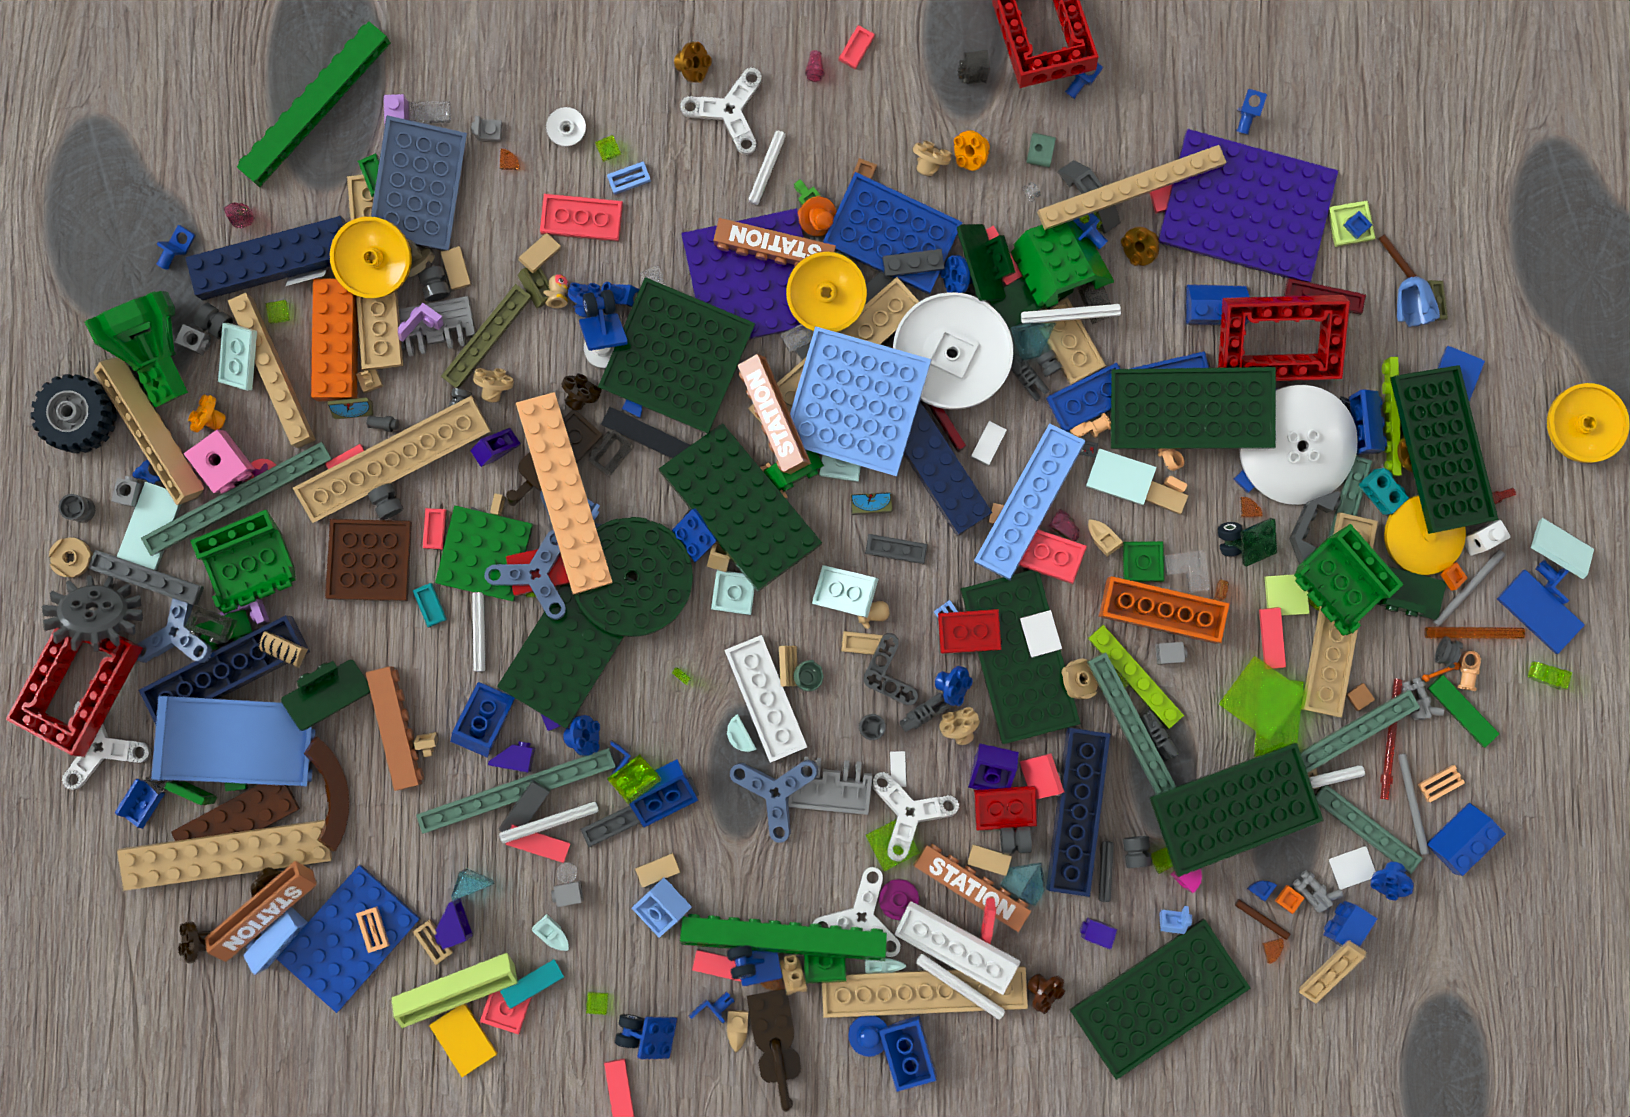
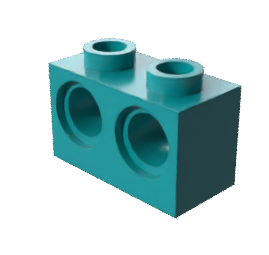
(1380, 494)

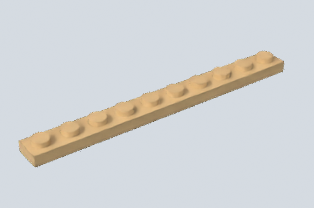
(1131, 187)

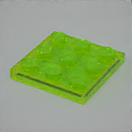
(1261, 697)

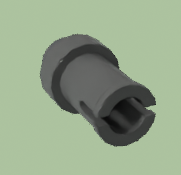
(387, 423)

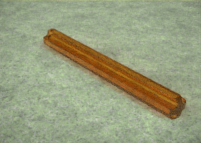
(1474, 632)

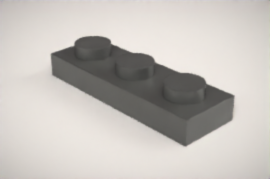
(913, 263)

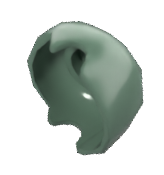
(808, 675)

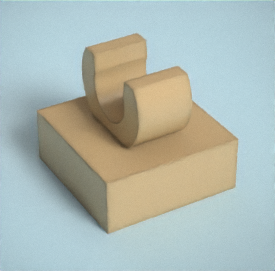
(369, 380)
(426, 743)

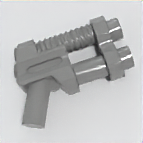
(1425, 710)
(1319, 898)

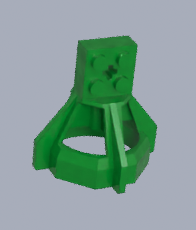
(147, 352)

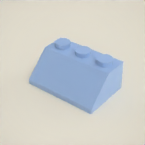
(273, 941)

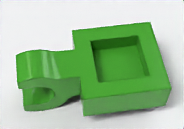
(805, 192)

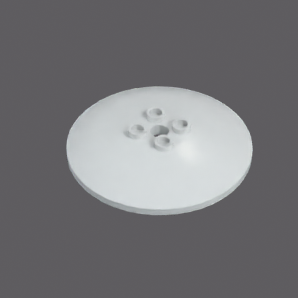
(972, 330)
(1329, 454)

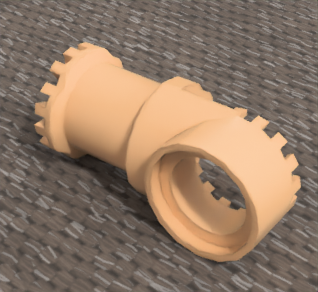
(1094, 427)
(1170, 457)
(1470, 672)

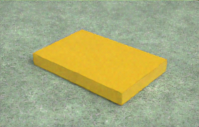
(463, 1039)

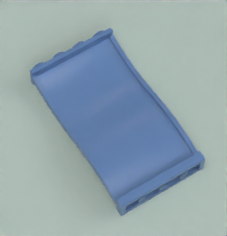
(229, 742)

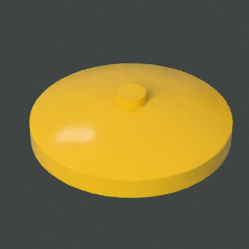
(370, 257)
(826, 291)
(1588, 423)
(1413, 547)

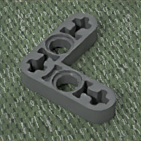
(880, 672)

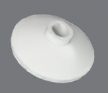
(562, 118)

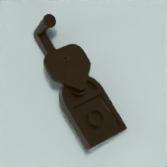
(581, 437)
(773, 1019)

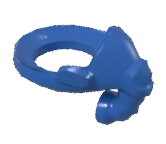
(142, 473)

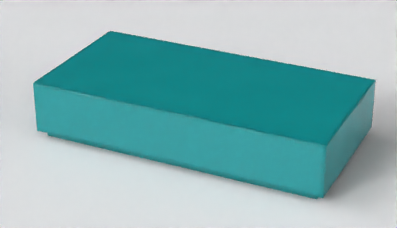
(429, 605)

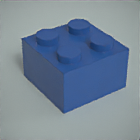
(1349, 924)

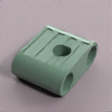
(1041, 150)

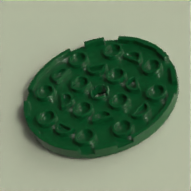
(661, 585)

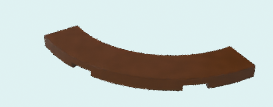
(336, 791)

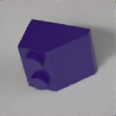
(993, 768)
(453, 926)

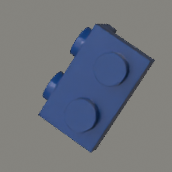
(139, 803)

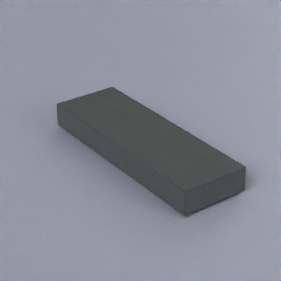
(896, 549)
(525, 806)

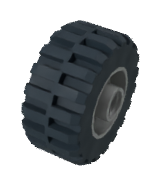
(73, 413)

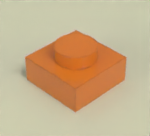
(1454, 576)
(1289, 899)

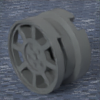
(1448, 652)

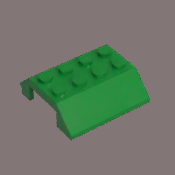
(1058, 261)
(245, 561)
(1346, 579)

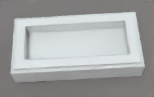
(988, 443)

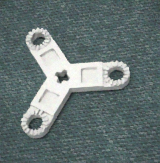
(714, 109)
(112, 749)
(923, 810)
(864, 902)

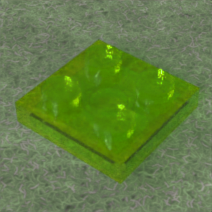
(634, 779)
(879, 841)

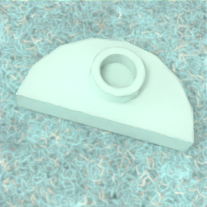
(739, 736)

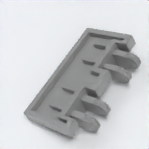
(456, 317)
(833, 793)

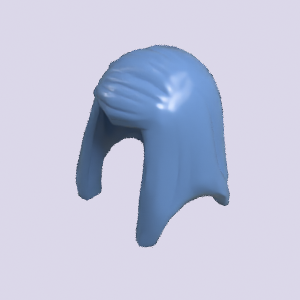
(1416, 302)

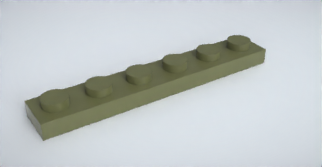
(486, 336)

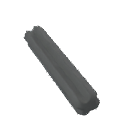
(1106, 871)

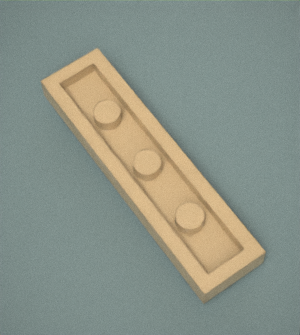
(1332, 971)

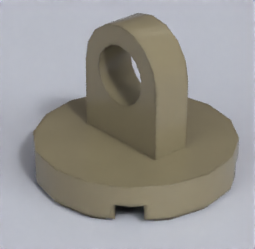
(419, 258)

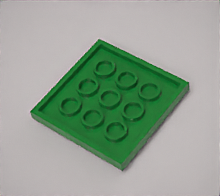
(474, 544)

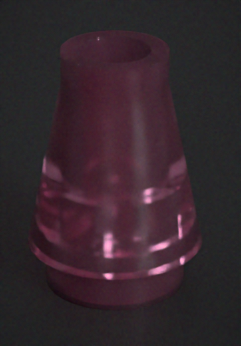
(814, 68)

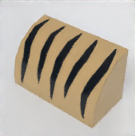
(282, 649)

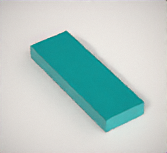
(532, 984)

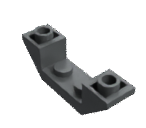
(1086, 181)
(1325, 503)

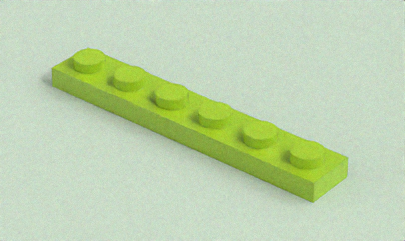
(1392, 424)
(1136, 676)

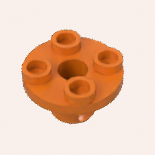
(816, 215)

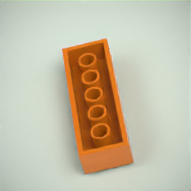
(334, 342)
(1164, 610)

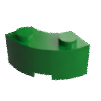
(785, 481)
(241, 629)

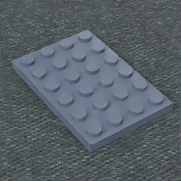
(419, 180)

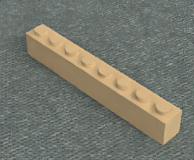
(273, 373)
(149, 430)

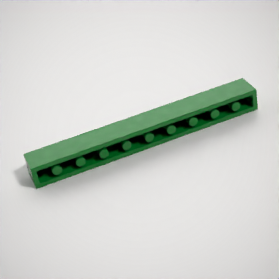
(313, 104)
(784, 938)

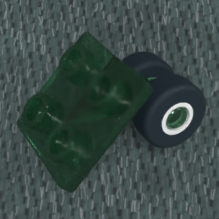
(1253, 542)

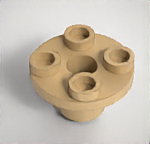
(930, 158)
(493, 383)
(960, 725)

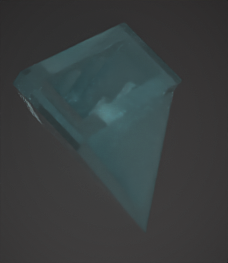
(1031, 338)
(469, 882)
(1025, 882)

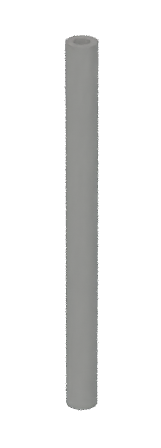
(1469, 588)
(1413, 804)

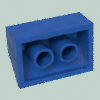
(1205, 302)
(1369, 423)
(666, 796)
(1465, 839)
(908, 1053)

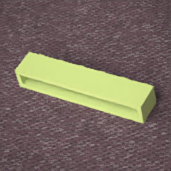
(454, 990)

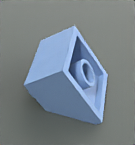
(661, 907)

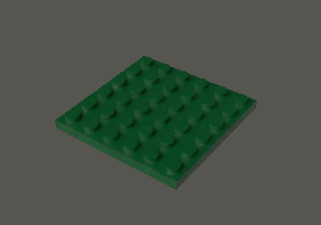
(677, 355)

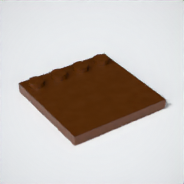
(368, 560)

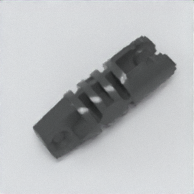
(1028, 377)
(923, 713)
(1159, 736)

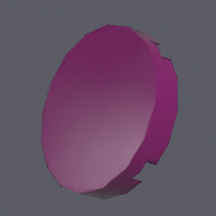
(896, 897)

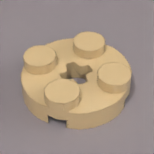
(66, 546)
(1072, 682)

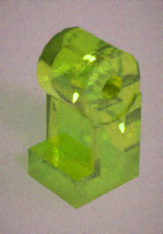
(1549, 675)

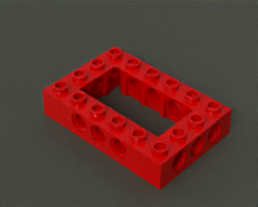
(1070, 61)
(1329, 310)
(46, 678)

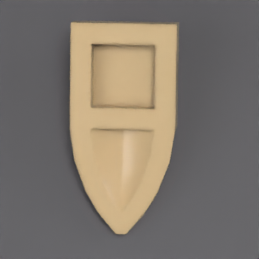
(1104, 537)
(737, 1028)

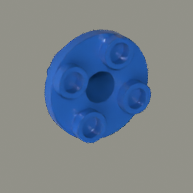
(956, 274)
(576, 294)
(954, 685)
(583, 735)
(1392, 881)
(865, 1035)

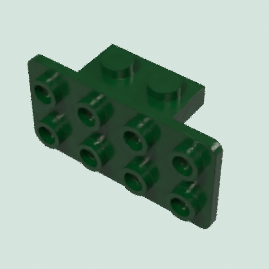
(987, 261)
(1019, 300)
(1417, 596)
(325, 693)

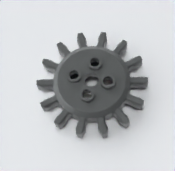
(90, 625)

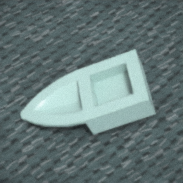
(551, 933)
(888, 965)

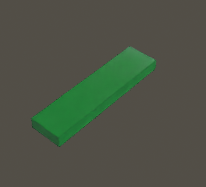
(1463, 711)

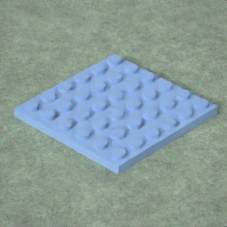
(858, 400)

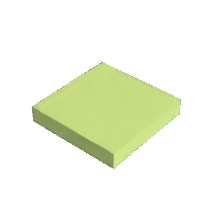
(1340, 215)
(1286, 593)

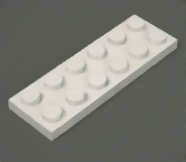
(765, 698)
(957, 948)

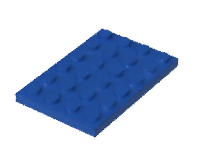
(883, 222)
(330, 948)

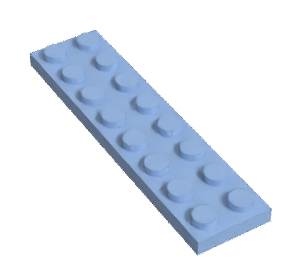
(1029, 501)

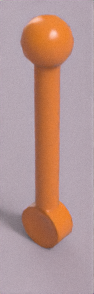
(1426, 678)

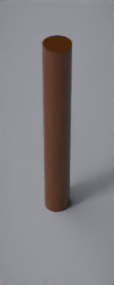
(1396, 256)
(1262, 919)

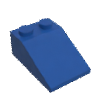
(482, 719)

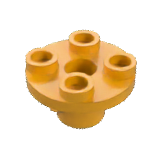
(971, 150)
(206, 415)

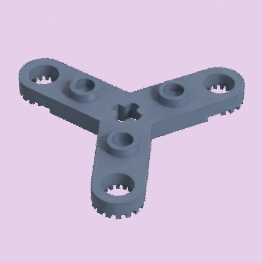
(521, 575)
(165, 639)
(776, 805)

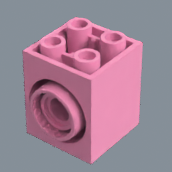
(233, 465)

